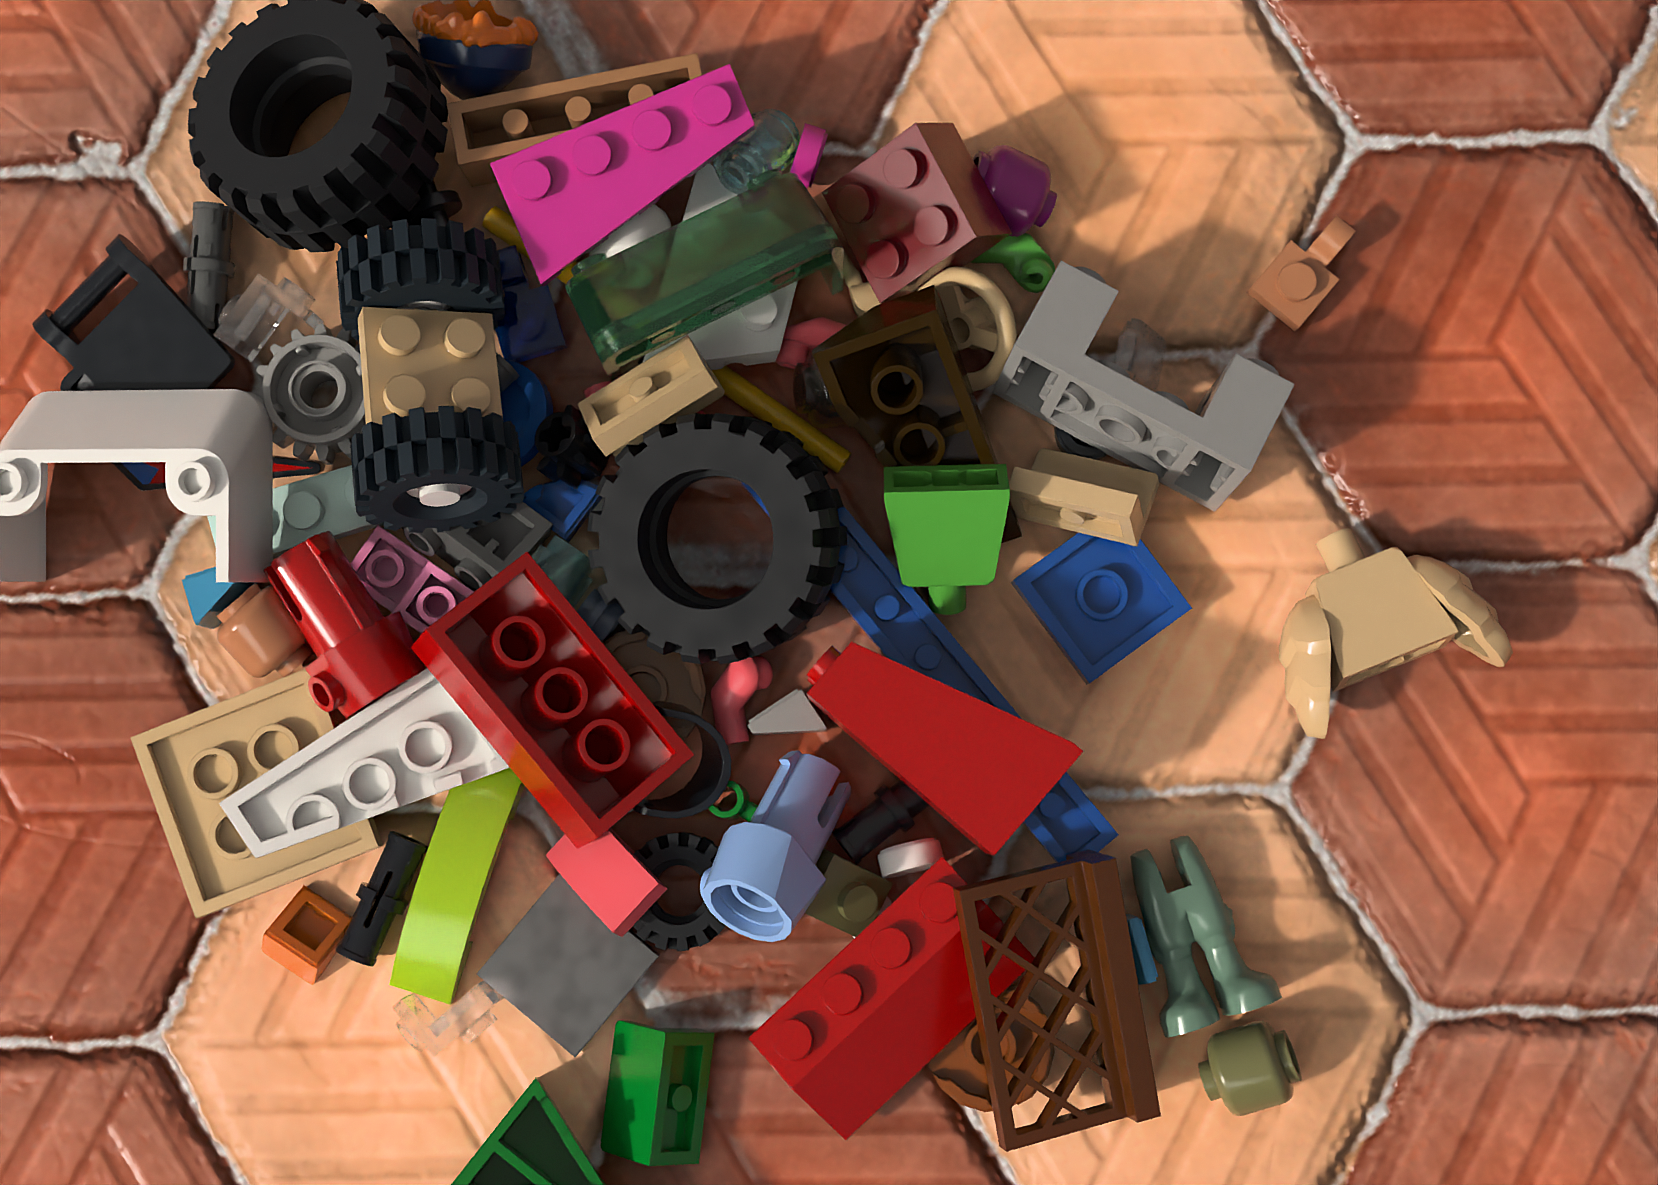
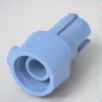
(768, 865)

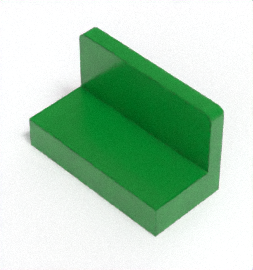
(657, 1094)

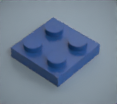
(1100, 600)

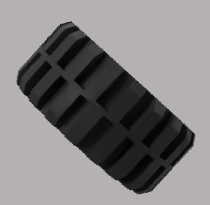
(268, 86)
(637, 553)

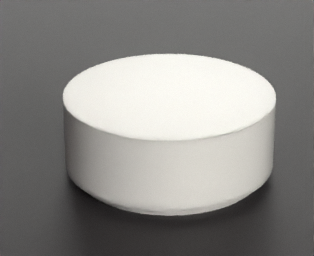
(909, 857)

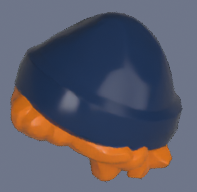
(473, 46)

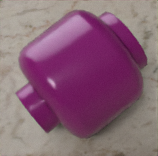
(1018, 186)

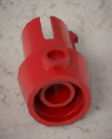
(355, 645)

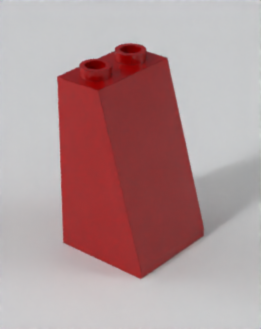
(947, 746)

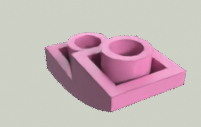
(406, 580)

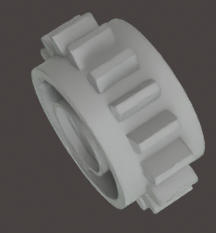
(290, 387)

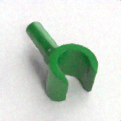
(743, 809)

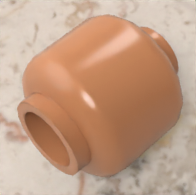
(262, 633)

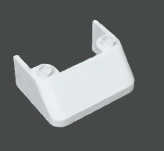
(213, 451)

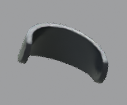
(709, 778)

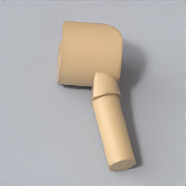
(861, 293)

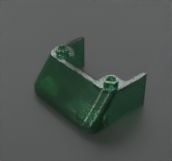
(704, 269)

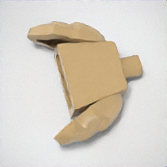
(1377, 617)

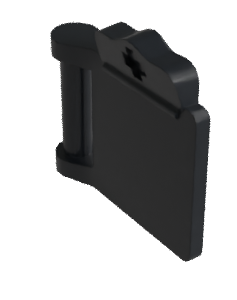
(143, 341)

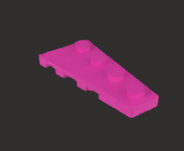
(607, 171)

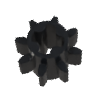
(568, 448)

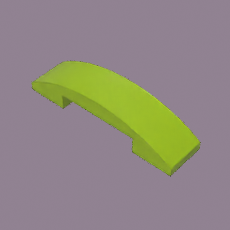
(453, 885)

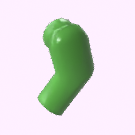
(1023, 260)

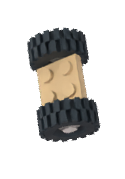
(431, 390)

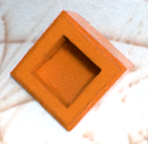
(306, 935)

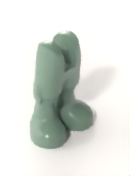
(1188, 917)

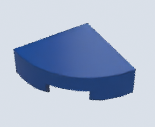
(563, 505)

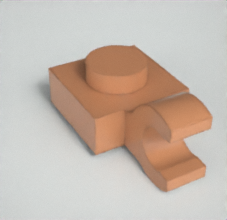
(1298, 279)

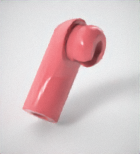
(804, 337)
(733, 692)

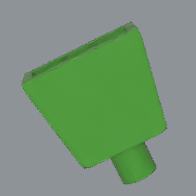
(947, 527)

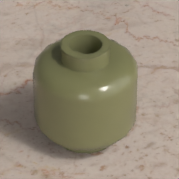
(1250, 1068)

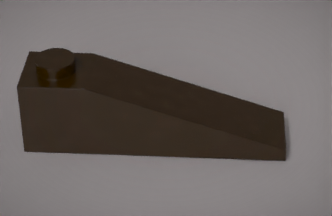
(907, 388)

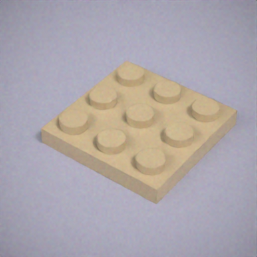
(213, 755)

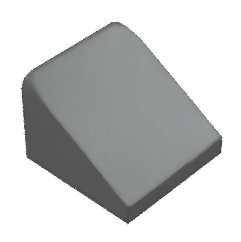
(788, 716)

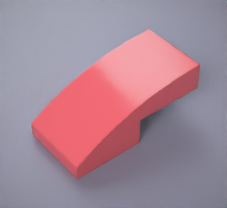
(608, 879)

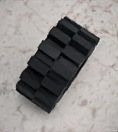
(671, 930)

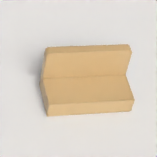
(652, 393)
(1084, 495)

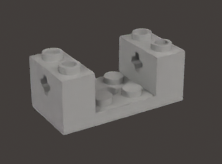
(1148, 430)

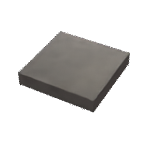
(566, 967)

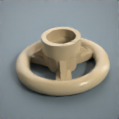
(977, 322)

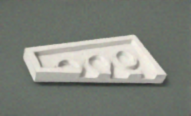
(372, 763)

